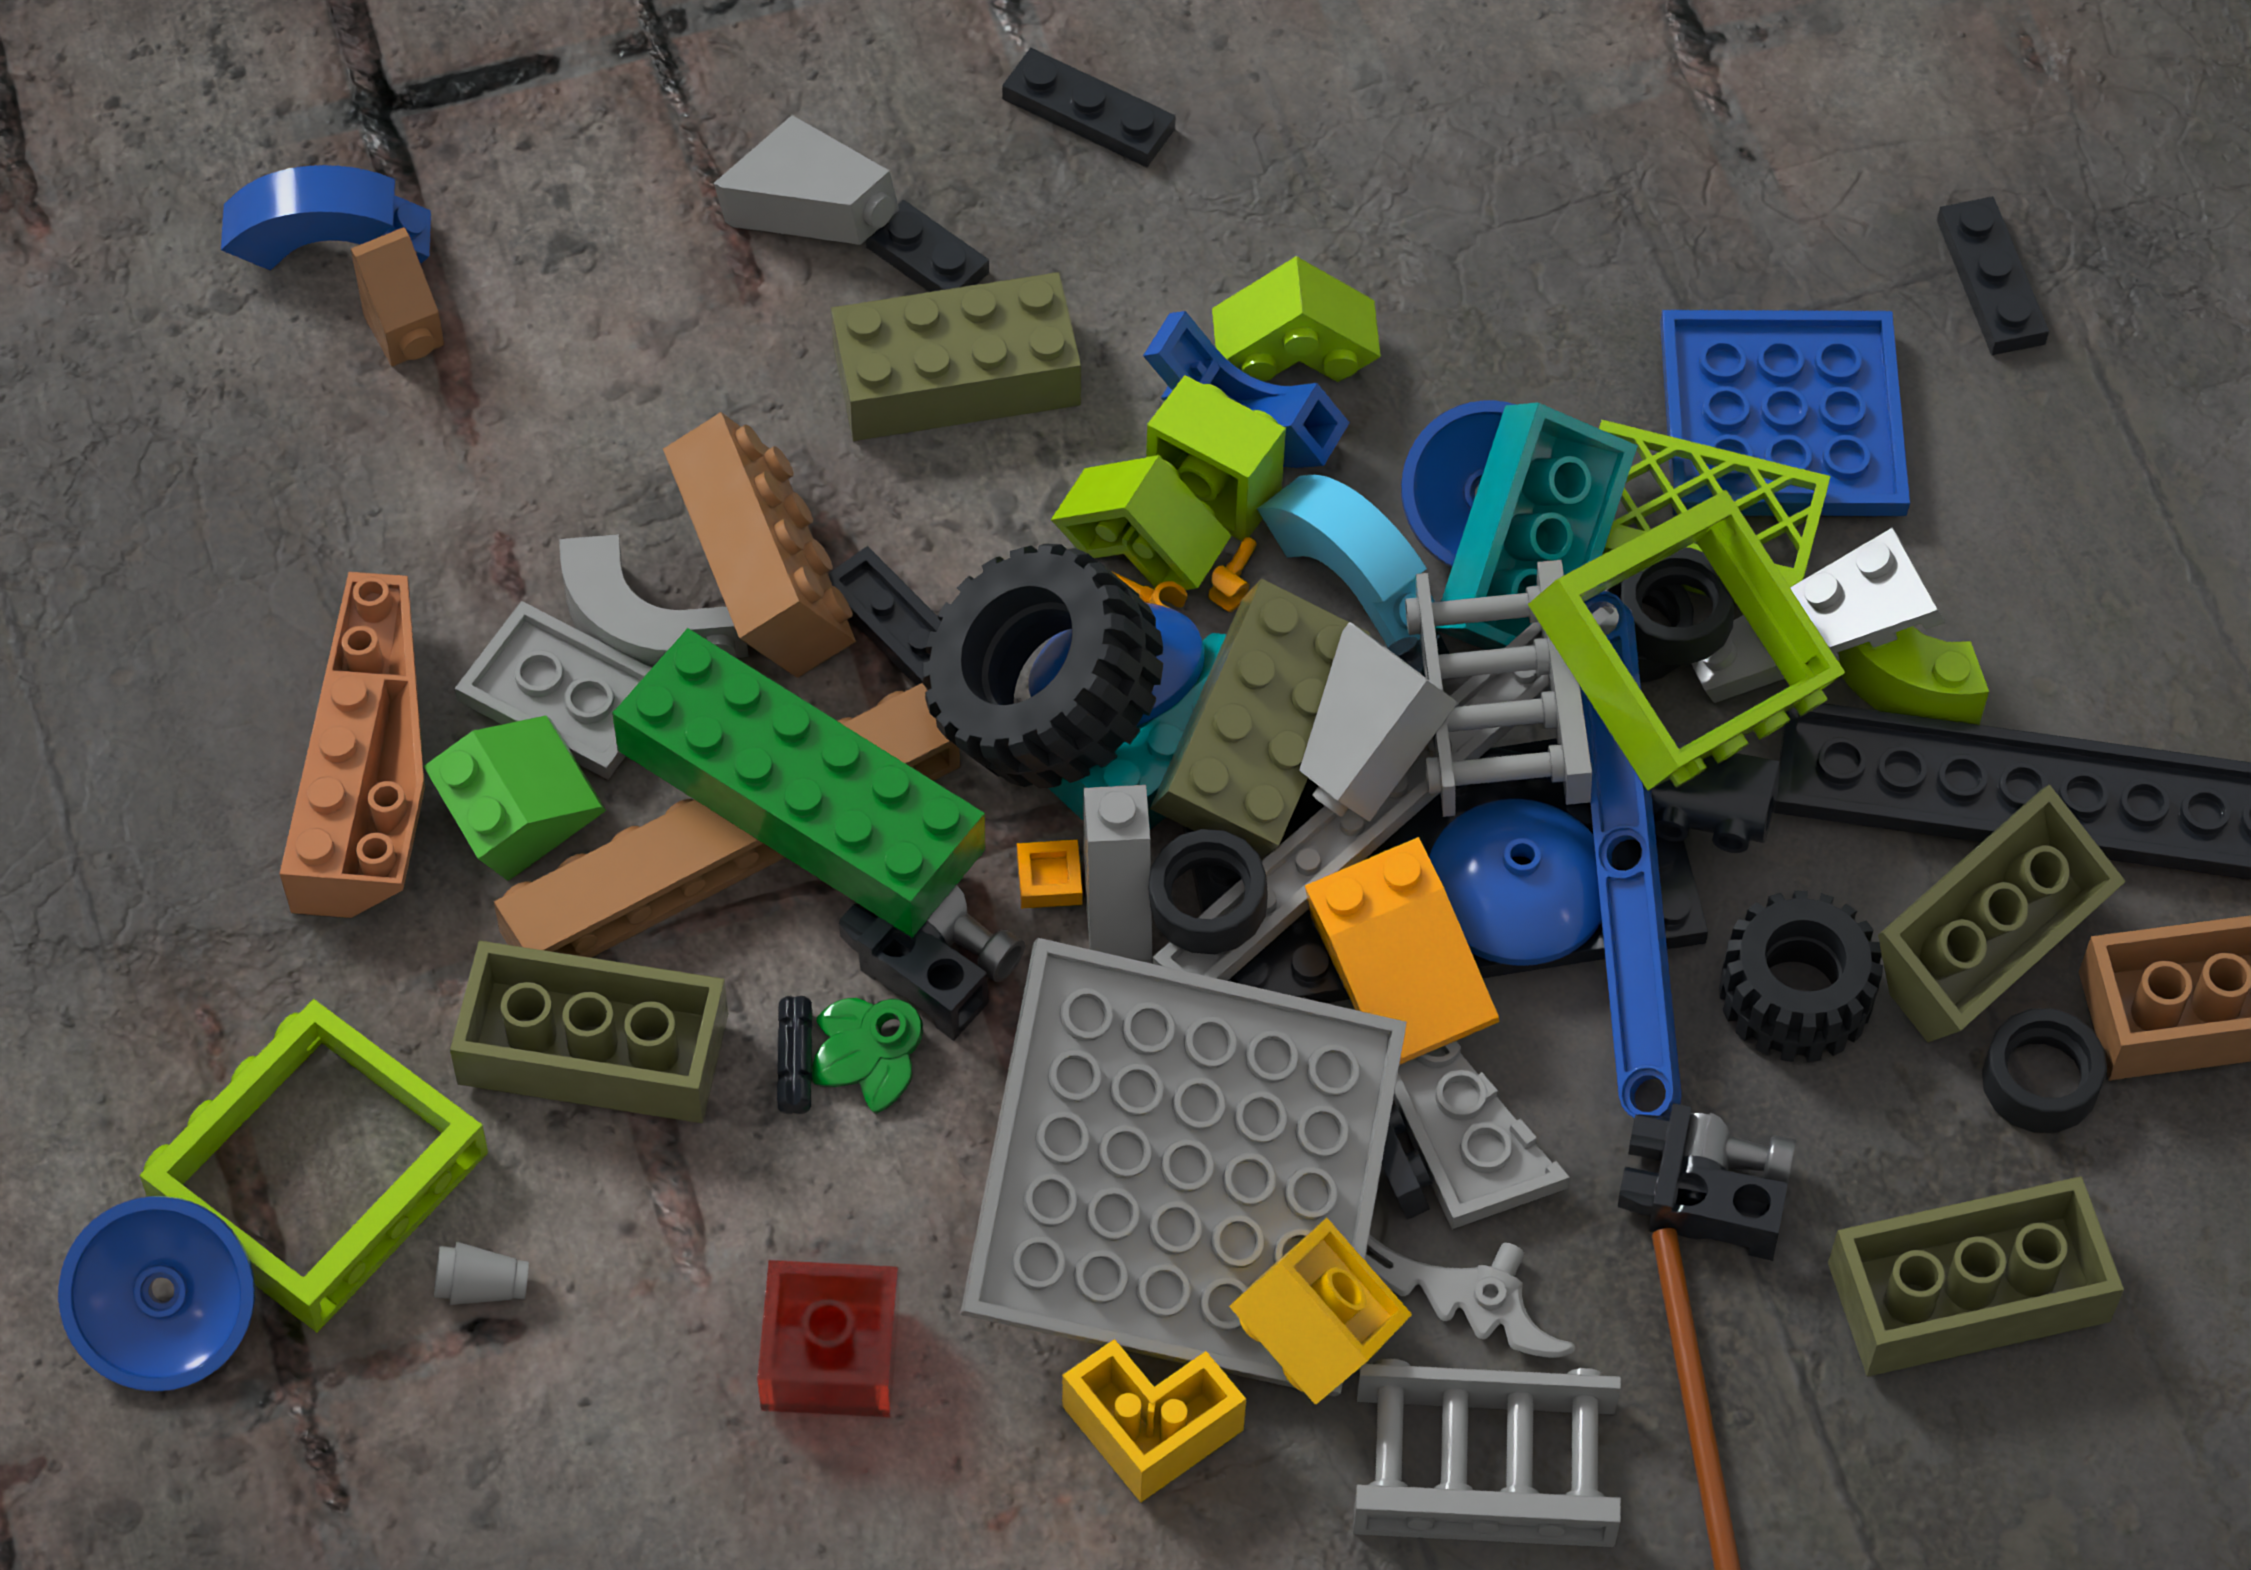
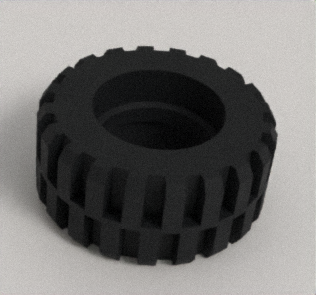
(1090, 701)

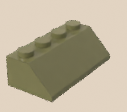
(1994, 916)

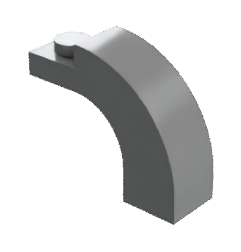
(615, 615)

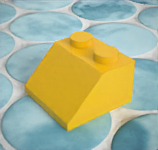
(1320, 1311)

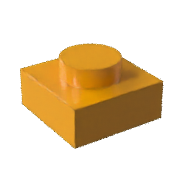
(1049, 874)

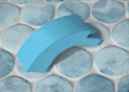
(1352, 538)

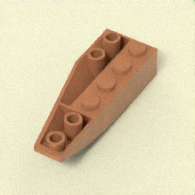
(362, 761)

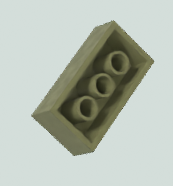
(956, 356)
(1253, 721)
(590, 1031)
(1974, 1276)

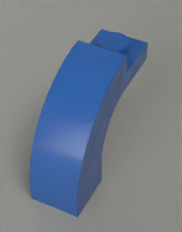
(317, 205)
(1305, 410)

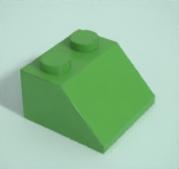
(514, 792)

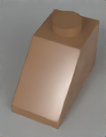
(397, 297)

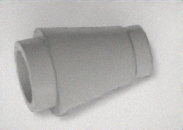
(478, 1275)

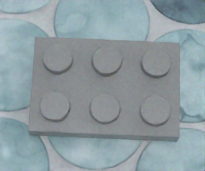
(558, 672)

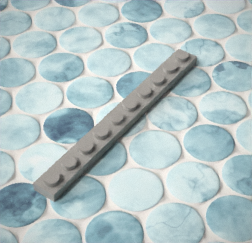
(1336, 842)

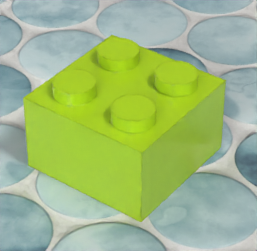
(1221, 452)

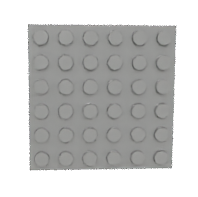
(1171, 1151)

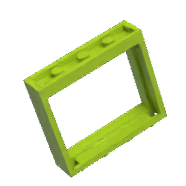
(1759, 594)
(387, 1222)

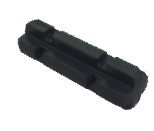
(794, 1054)

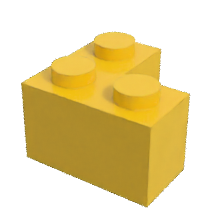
(1151, 1430)

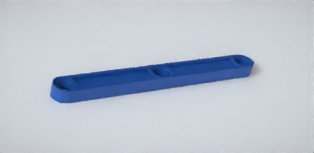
(1631, 901)

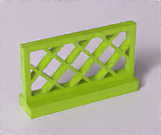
(1725, 462)

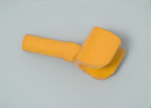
(1227, 585)
(1165, 591)

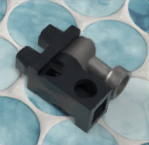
(926, 965)
(1694, 1184)

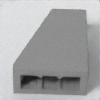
(807, 188)
(1369, 725)
(1118, 871)

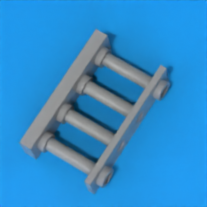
(1556, 708)
(1453, 1507)

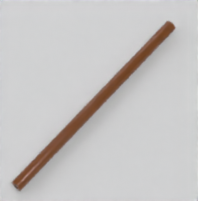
(1695, 1400)

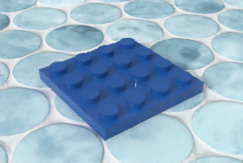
(1794, 393)

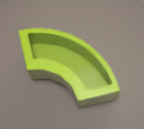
(1918, 677)

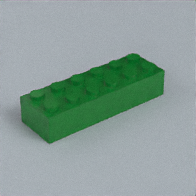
(800, 782)

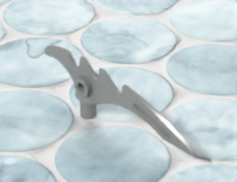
(1484, 1293)

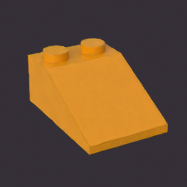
(1402, 948)

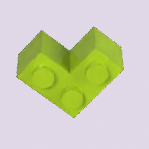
(1295, 318)
(1146, 515)

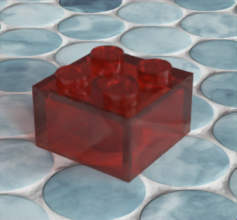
(828, 1338)

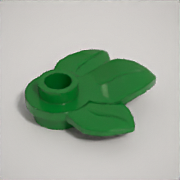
(862, 1054)

